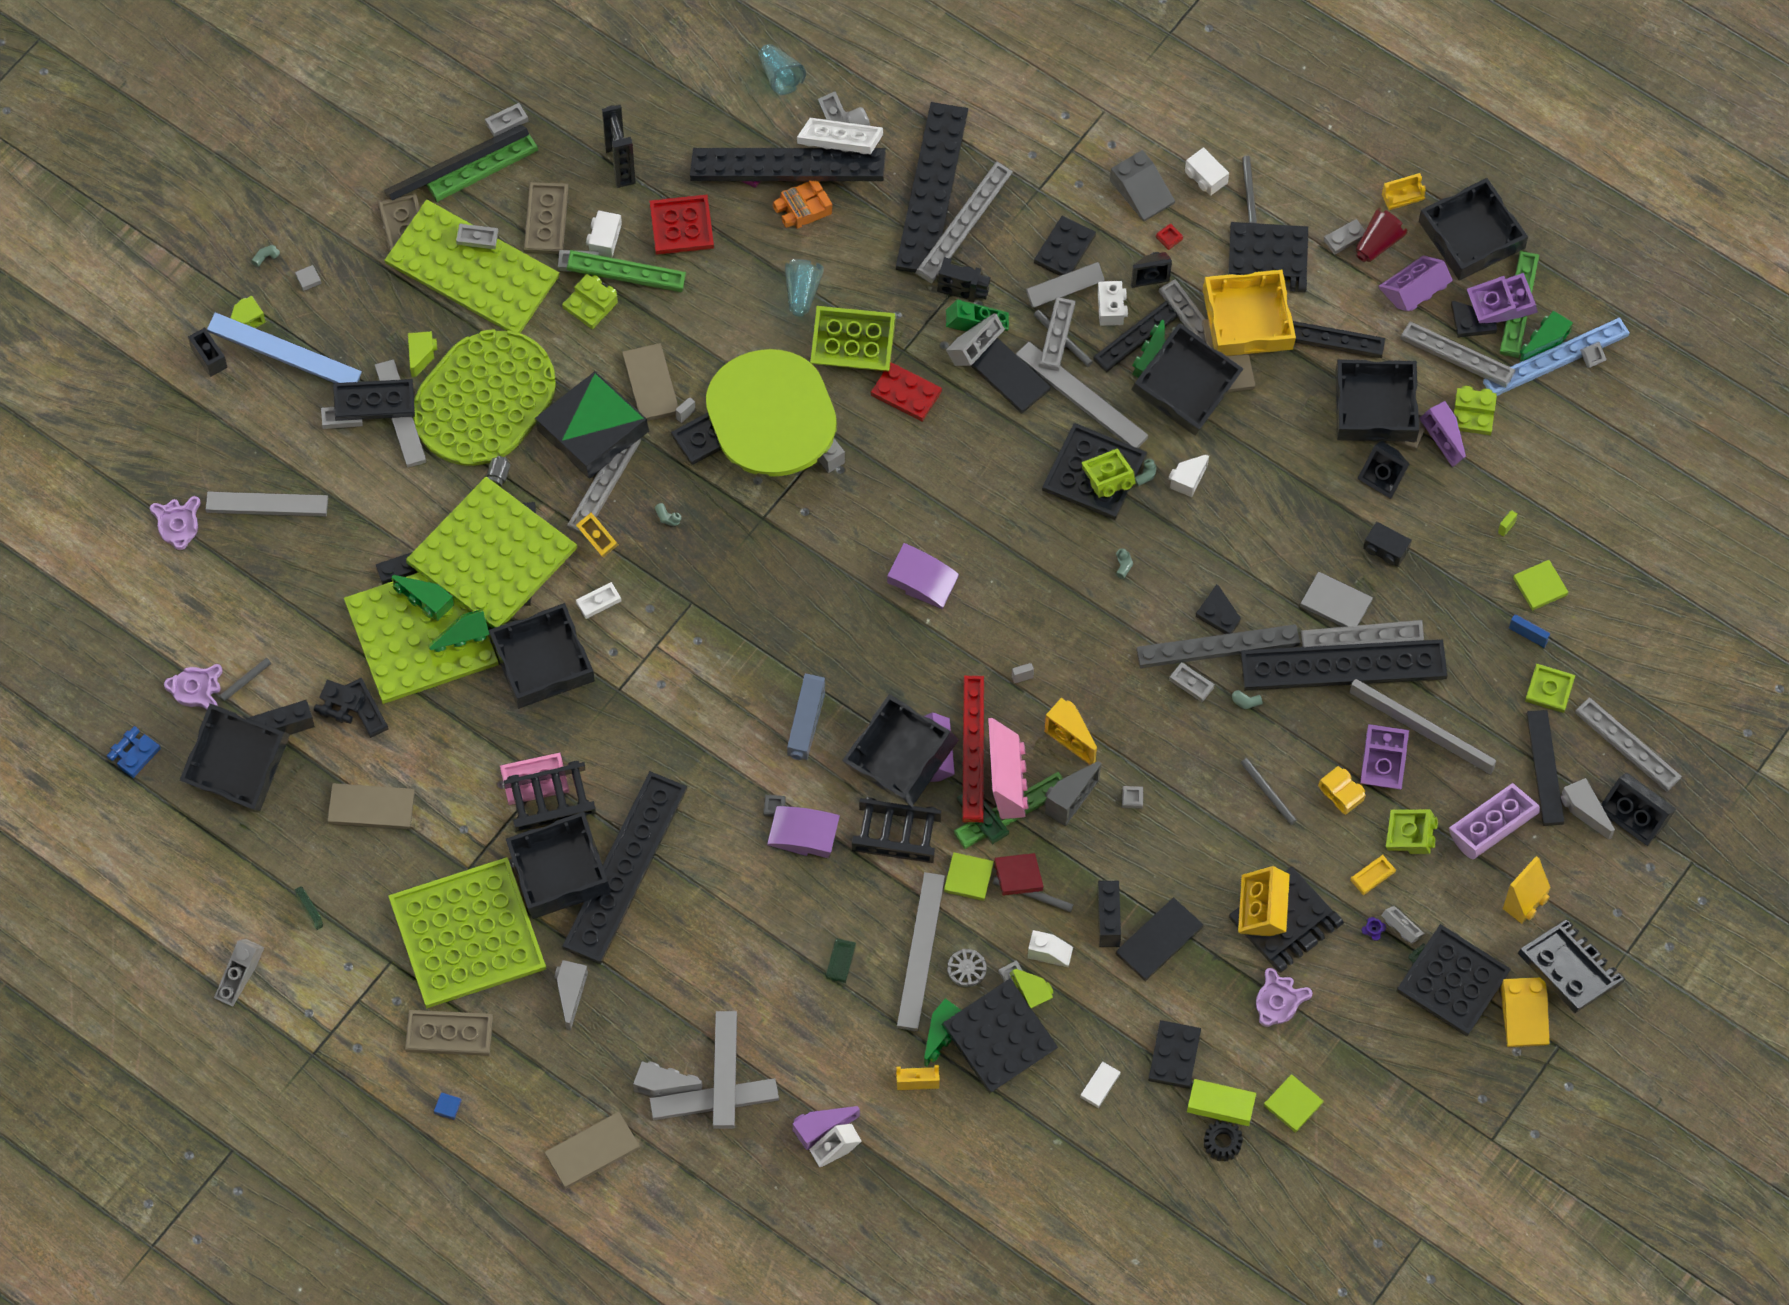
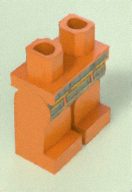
(803, 204)

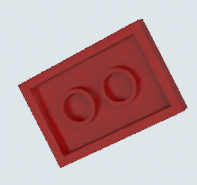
(906, 392)

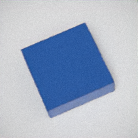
(447, 1106)

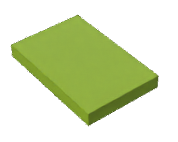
(1221, 1102)

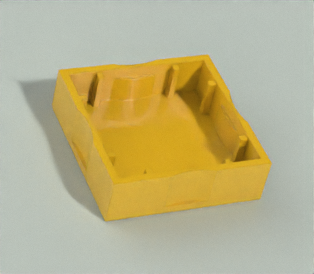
(1249, 313)

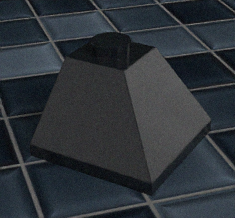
(1151, 270)
(1384, 469)

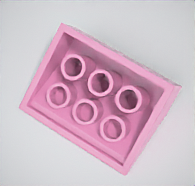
(1007, 771)

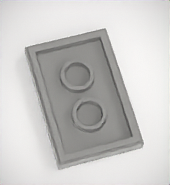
(1336, 601)

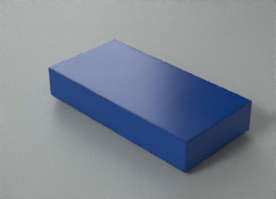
(1529, 630)

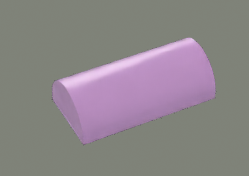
(1493, 821)

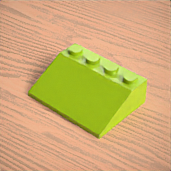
(853, 338)

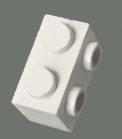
(1206, 171)
(604, 233)
(1111, 303)

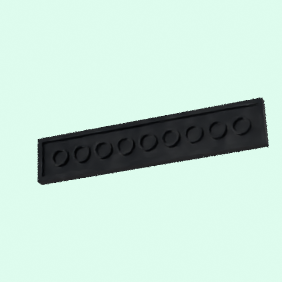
(786, 164)
(932, 184)
(1343, 664)
(626, 867)

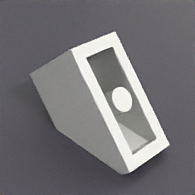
(1188, 475)
(1049, 949)
(835, 1144)

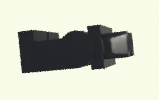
(962, 281)

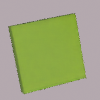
(1540, 585)
(1550, 688)
(968, 876)
(1293, 1103)

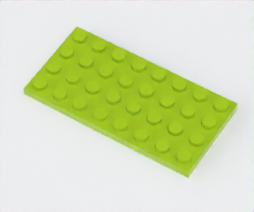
(492, 283)

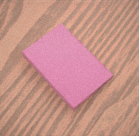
(530, 767)

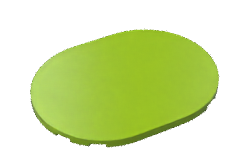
(483, 397)
(771, 412)

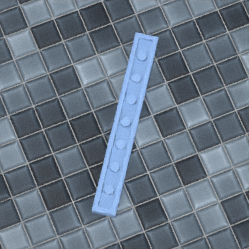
(282, 350)
(1561, 355)

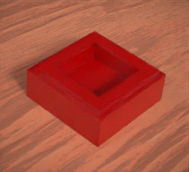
(1169, 236)

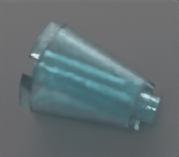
(781, 69)
(802, 284)

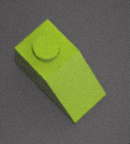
(248, 312)
(421, 351)
(1032, 987)

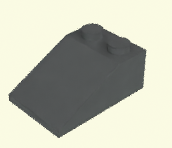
(1141, 185)
(1070, 793)

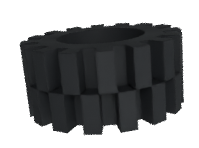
(1219, 1152)

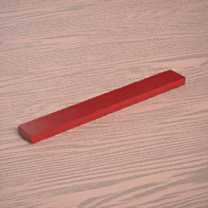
(973, 748)

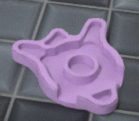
(177, 523)
(195, 686)
(1278, 1000)

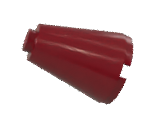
(1380, 235)

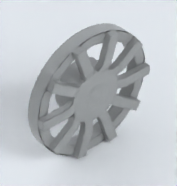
(966, 968)

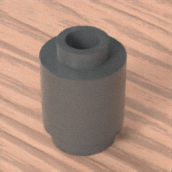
(498, 470)

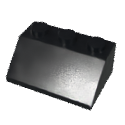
(1637, 809)

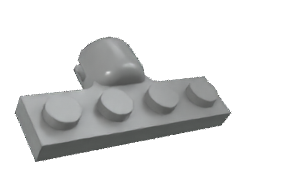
(834, 112)

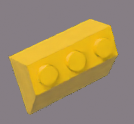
(1264, 902)

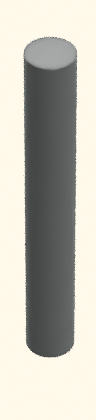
(245, 679)

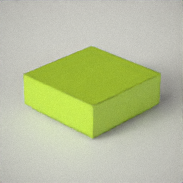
(1507, 523)

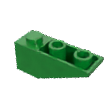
(966, 315)
(1551, 334)
(1150, 349)
(428, 596)
(464, 628)
(937, 1034)

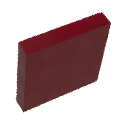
(1018, 874)

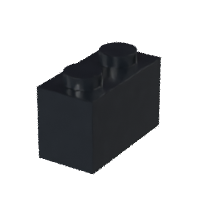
(207, 352)
(1387, 544)

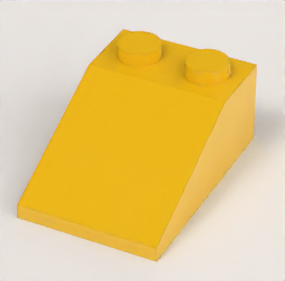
(1068, 728)
(1527, 892)
(1525, 1012)

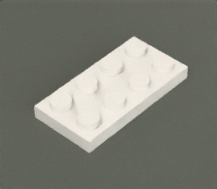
(840, 135)

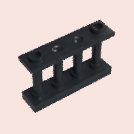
(621, 147)
(543, 815)
(901, 849)

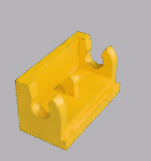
(1403, 191)
(917, 1078)

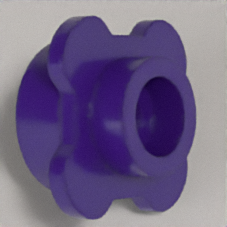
(1375, 934)

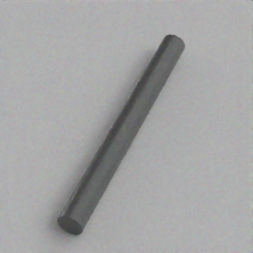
(1249, 189)
(1069, 344)
(1268, 791)
(1045, 898)

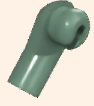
(263, 253)
(1148, 472)
(667, 518)
(1125, 563)
(1244, 701)

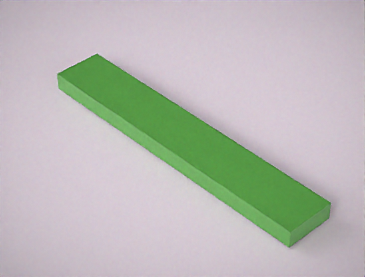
(481, 168)
(626, 271)
(1515, 328)
(970, 832)

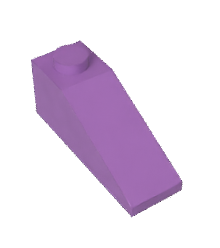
(1444, 430)
(817, 1124)

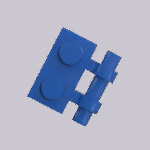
(138, 756)

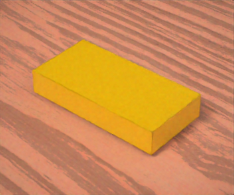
(1373, 875)

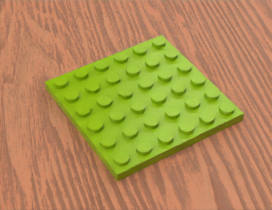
(491, 553)
(397, 642)
(467, 932)

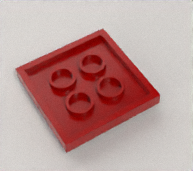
(681, 224)

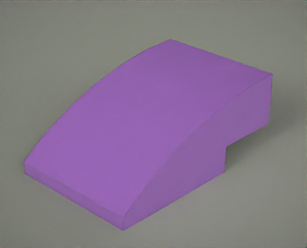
(1502, 299)
(922, 576)
(1384, 757)
(803, 830)

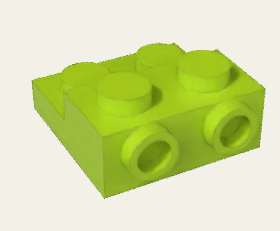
(591, 301)
(1475, 410)
(1109, 473)
(1411, 831)

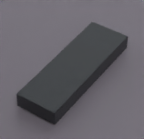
(368, 711)

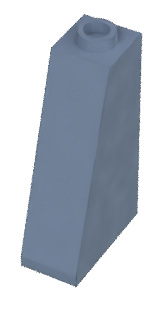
(806, 716)

